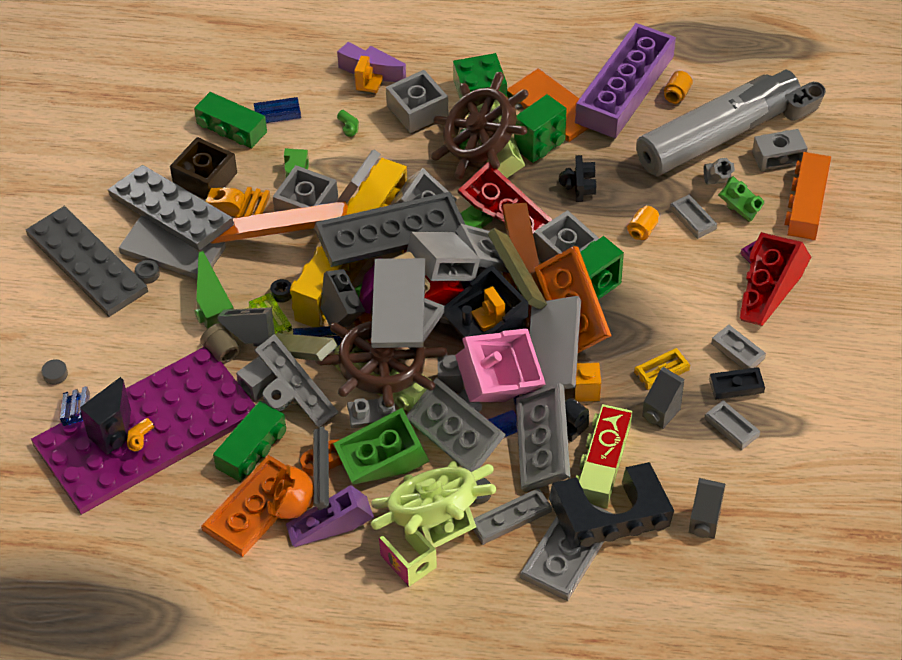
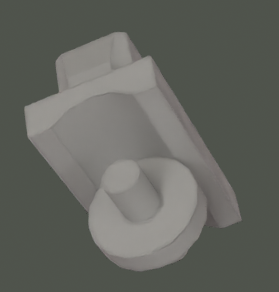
(365, 412)

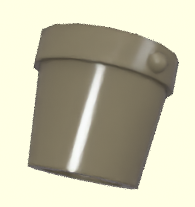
(220, 343)

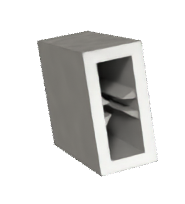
(445, 256)

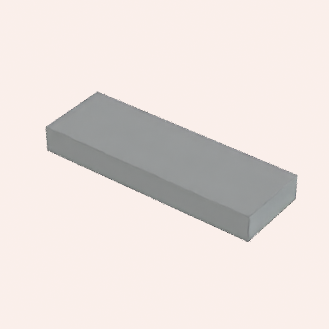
(511, 516)

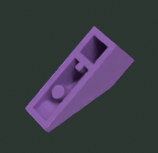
(344, 514)

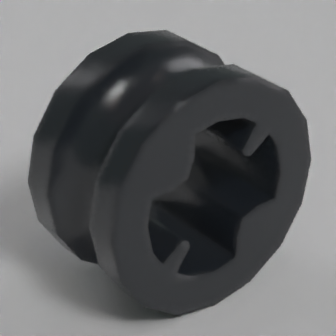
(281, 297)

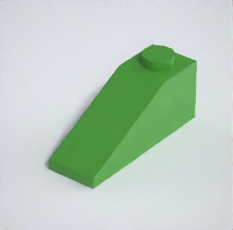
(210, 294)

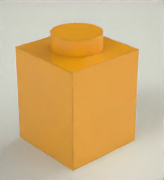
(587, 382)

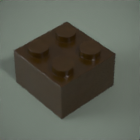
(203, 168)

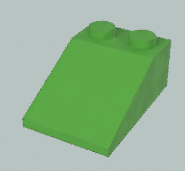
(381, 449)

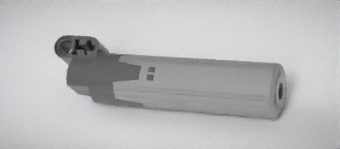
(726, 118)

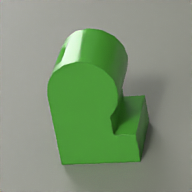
(295, 157)

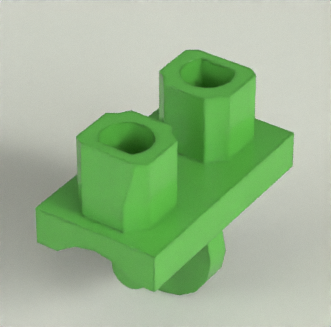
(741, 199)

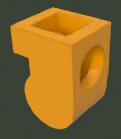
(226, 199)

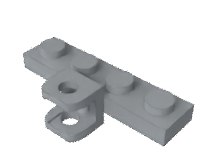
(293, 384)

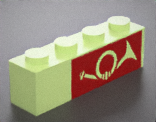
(604, 453)

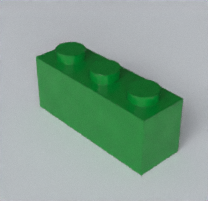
(230, 120)
(250, 441)

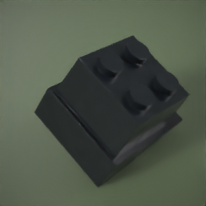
(459, 309)

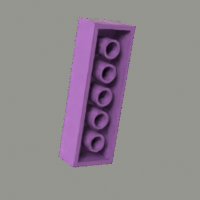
(625, 80)

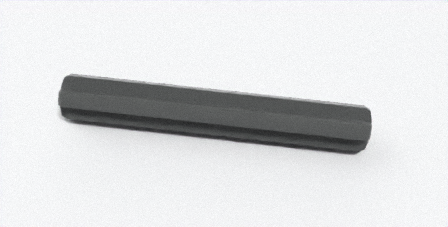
(320, 468)

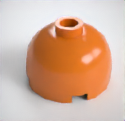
(291, 493)

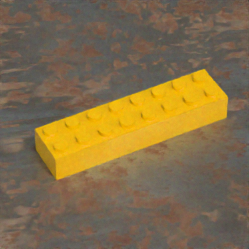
(376, 192)

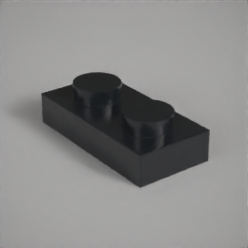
(737, 383)

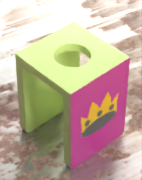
(406, 570)

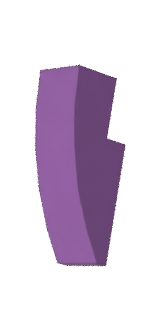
(382, 63)

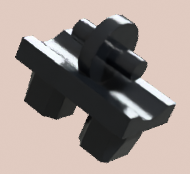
(576, 178)

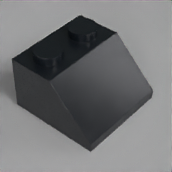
(108, 417)

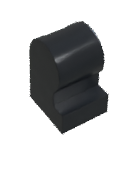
(576, 417)

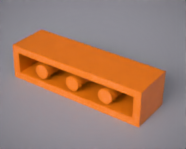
(809, 195)

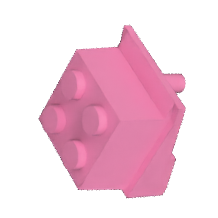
(499, 366)

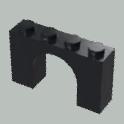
(588, 525)

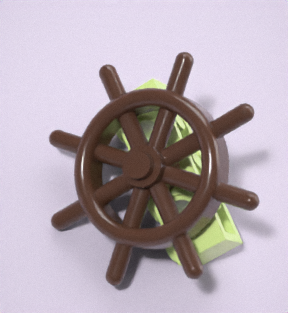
(490, 123)
(380, 368)

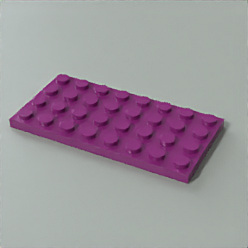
(189, 407)

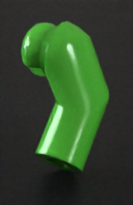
(351, 123)

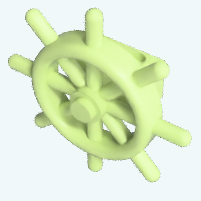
(435, 502)

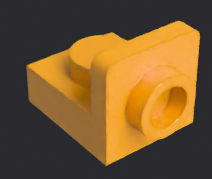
(365, 78)
(492, 310)

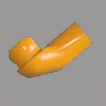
(136, 434)

